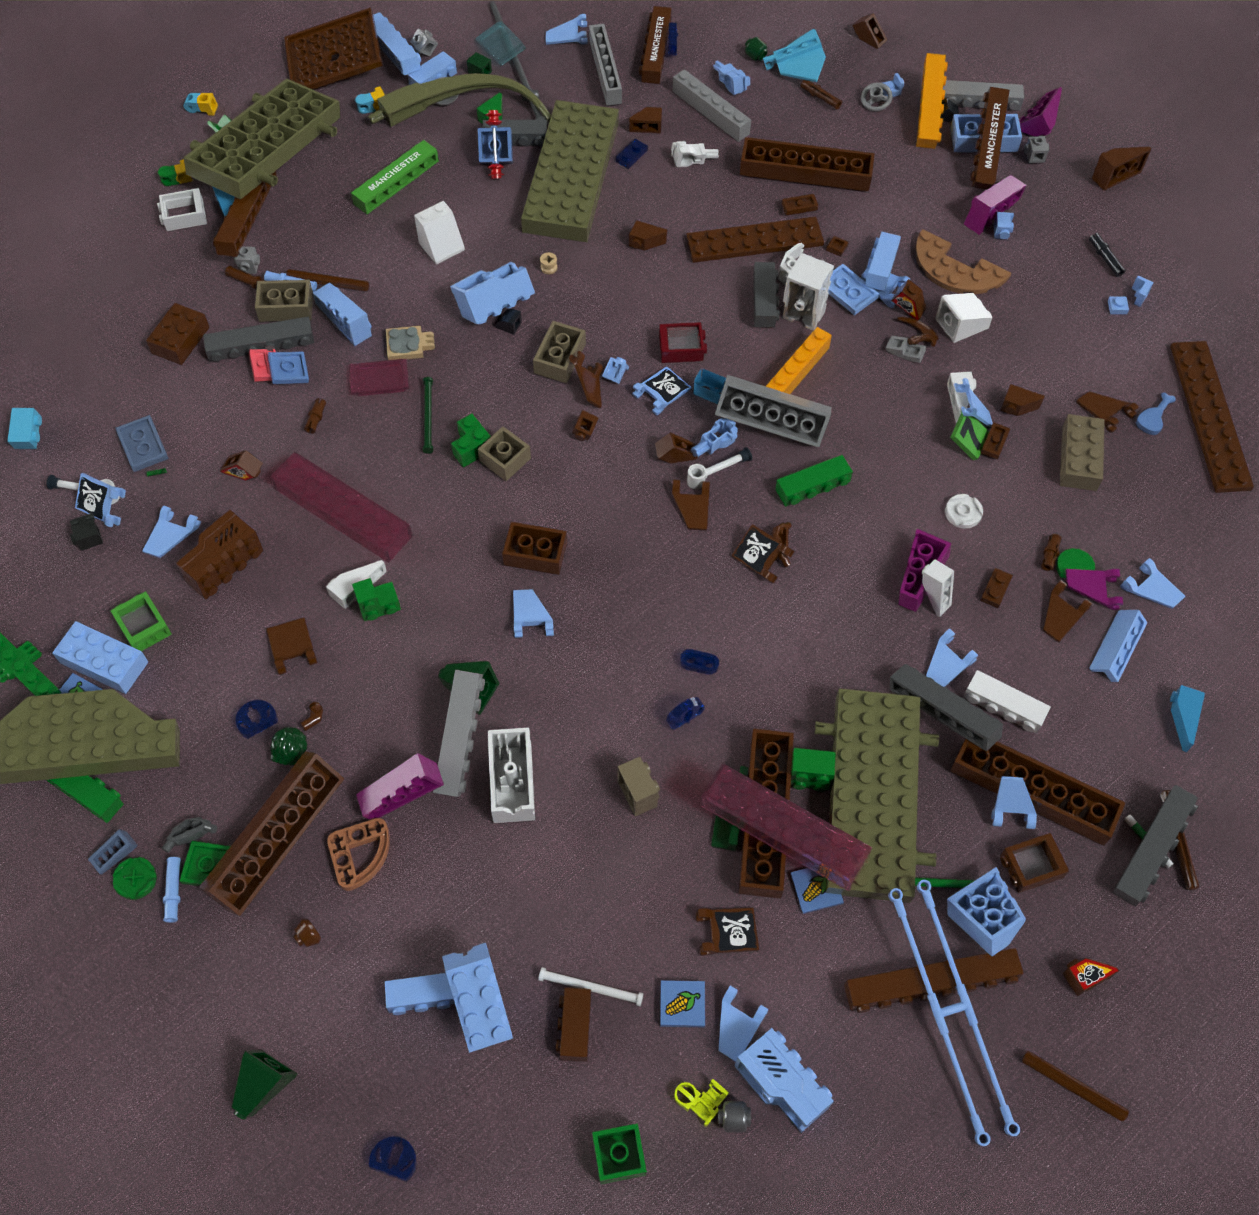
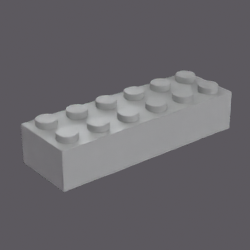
(773, 411)

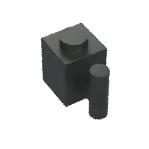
(85, 532)

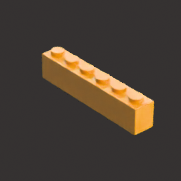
(931, 101)
(801, 362)

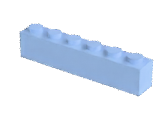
(396, 46)

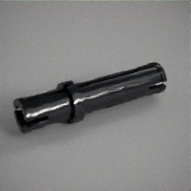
(1103, 249)

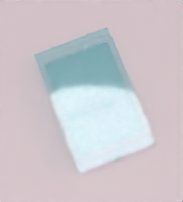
(500, 43)

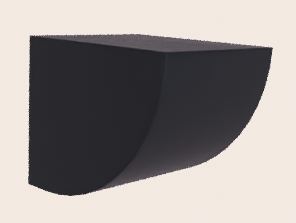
(949, 110)
(510, 321)

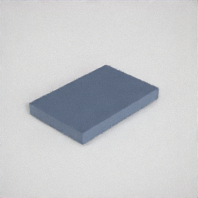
(141, 443)

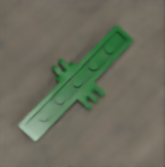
(18, 664)

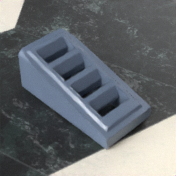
(108, 846)

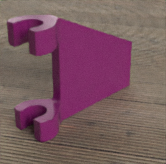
(1093, 585)

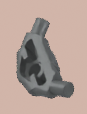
(188, 831)

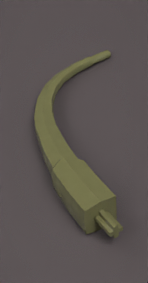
(417, 97)

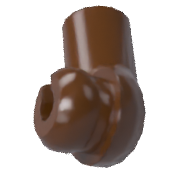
(315, 716)

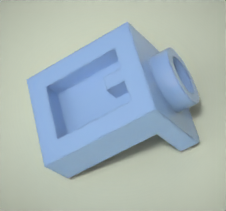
(895, 85)
(1142, 287)
(615, 369)

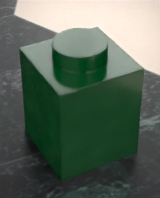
(479, 64)

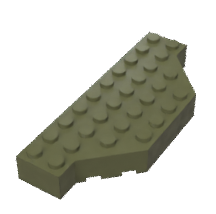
(83, 737)

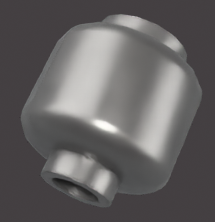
(735, 1116)

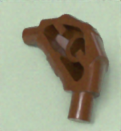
(781, 534)

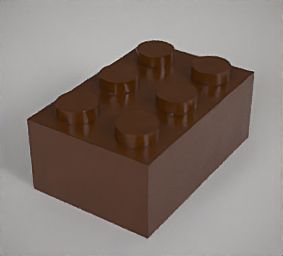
(178, 333)
(534, 548)

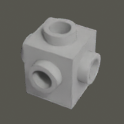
(424, 42)
(1036, 149)
(247, 260)

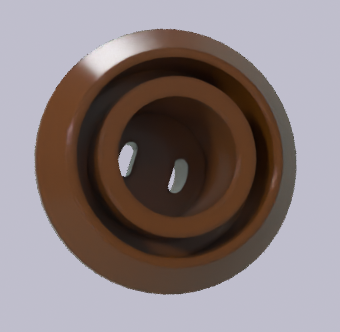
(306, 934)

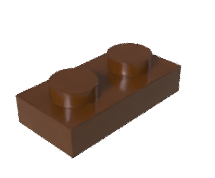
(800, 204)
(995, 440)
(996, 588)

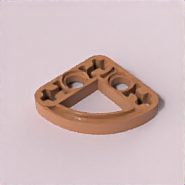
(349, 843)

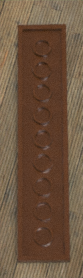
(1211, 417)

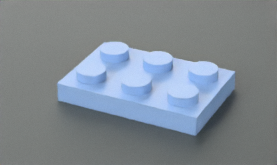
(851, 290)

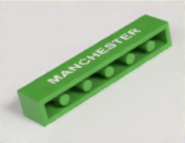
(395, 177)

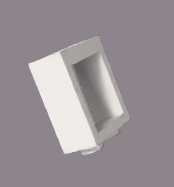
(182, 199)

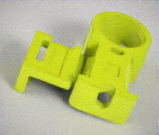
(706, 1103)

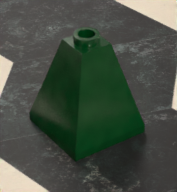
(446, 676)
(258, 1082)

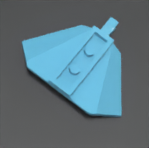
(800, 58)

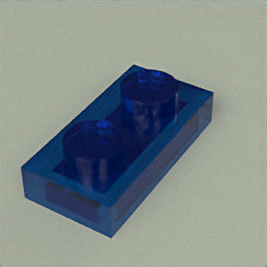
(631, 153)

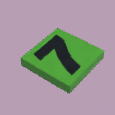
(969, 435)

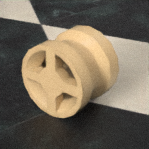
(548, 263)

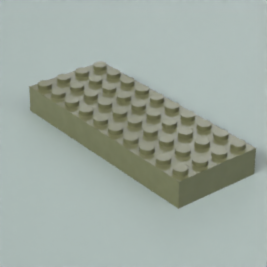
(570, 171)

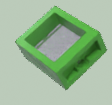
(141, 622)

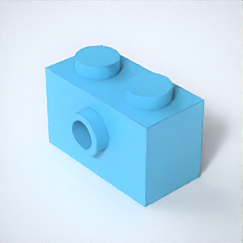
(24, 428)

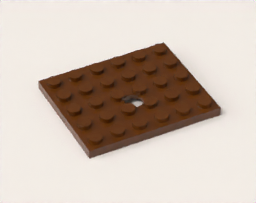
(350, 37)

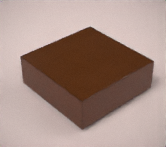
(837, 246)

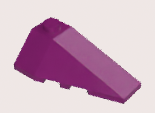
(1043, 115)

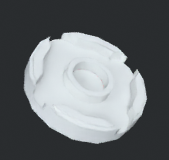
(963, 511)

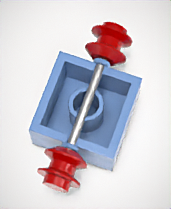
(495, 145)

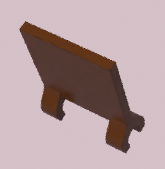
(290, 641)

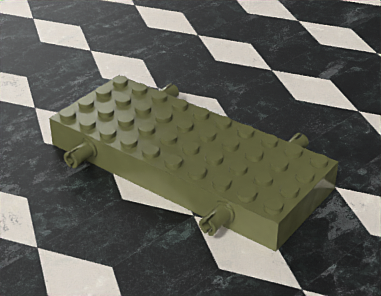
(262, 138)
(878, 787)

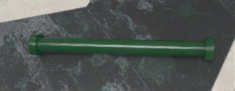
(427, 448)

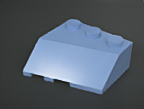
(987, 912)

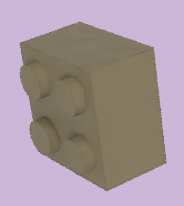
(504, 453)
(638, 786)

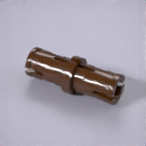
(315, 415)
(1051, 552)

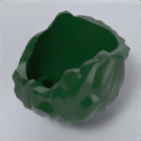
(288, 746)

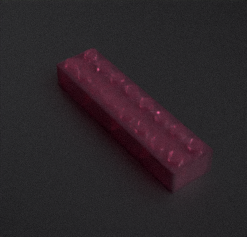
(341, 506)
(786, 826)

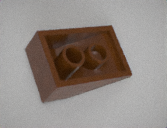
(1119, 165)

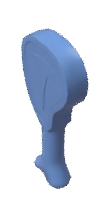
(1150, 419)

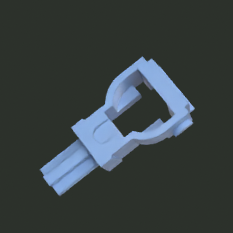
(734, 79)
(710, 442)

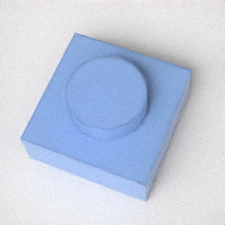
(1118, 305)

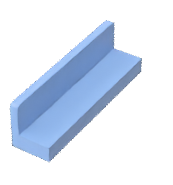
(1119, 644)

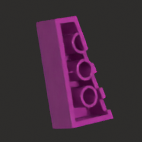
(994, 200)
(924, 551)
(400, 786)

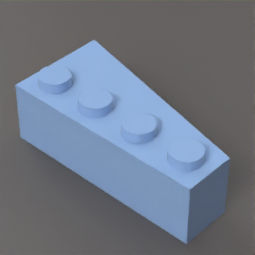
(343, 313)

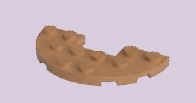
(953, 274)

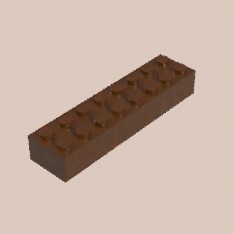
(807, 164)
(770, 766)
(1051, 791)
(272, 833)

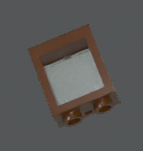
(1034, 863)

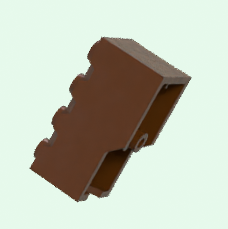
(215, 562)

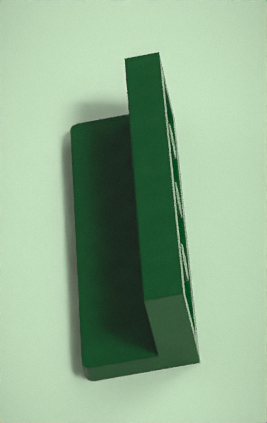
(726, 834)

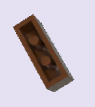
(574, 1024)

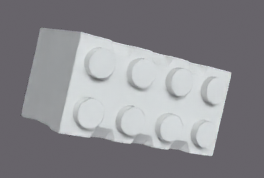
(807, 290)
(511, 775)

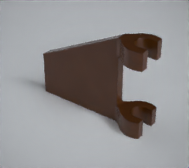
(589, 378)
(1105, 407)
(692, 506)
(1062, 615)

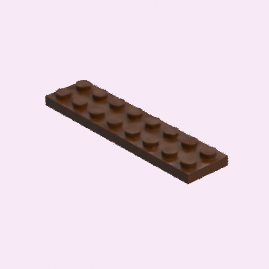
(754, 239)

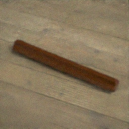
(334, 280)
(1184, 857)
(1075, 1086)

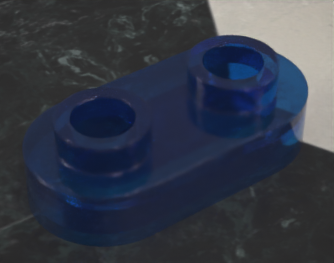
(700, 660)

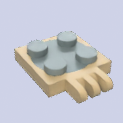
(408, 342)

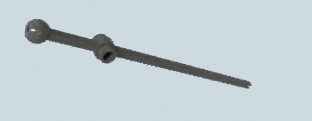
(538, 115)

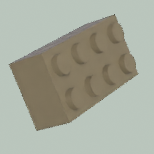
(1082, 452)

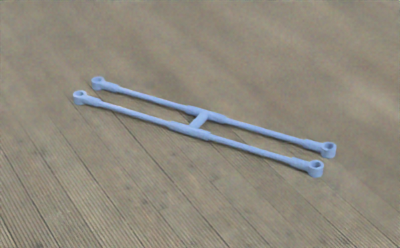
(964, 1005)

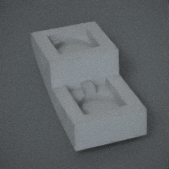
(901, 348)

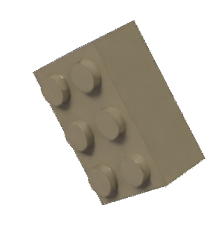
(283, 300)
(554, 352)

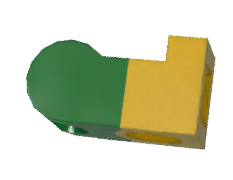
(174, 174)

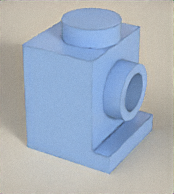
(1003, 225)

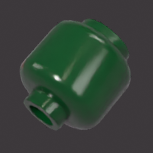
(756, 48)

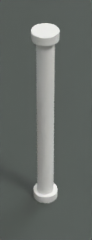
(597, 988)

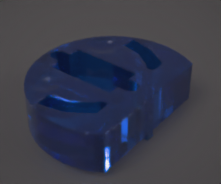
(672, 39)
(685, 712)
(254, 728)
(387, 1146)

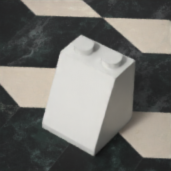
(438, 232)
(962, 316)

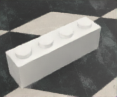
(1007, 702)

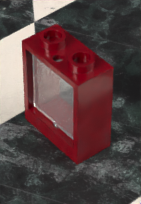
(684, 342)

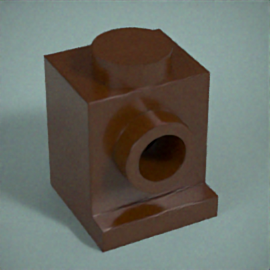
(587, 421)

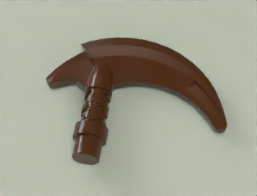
(928, 333)

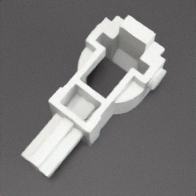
(689, 154)

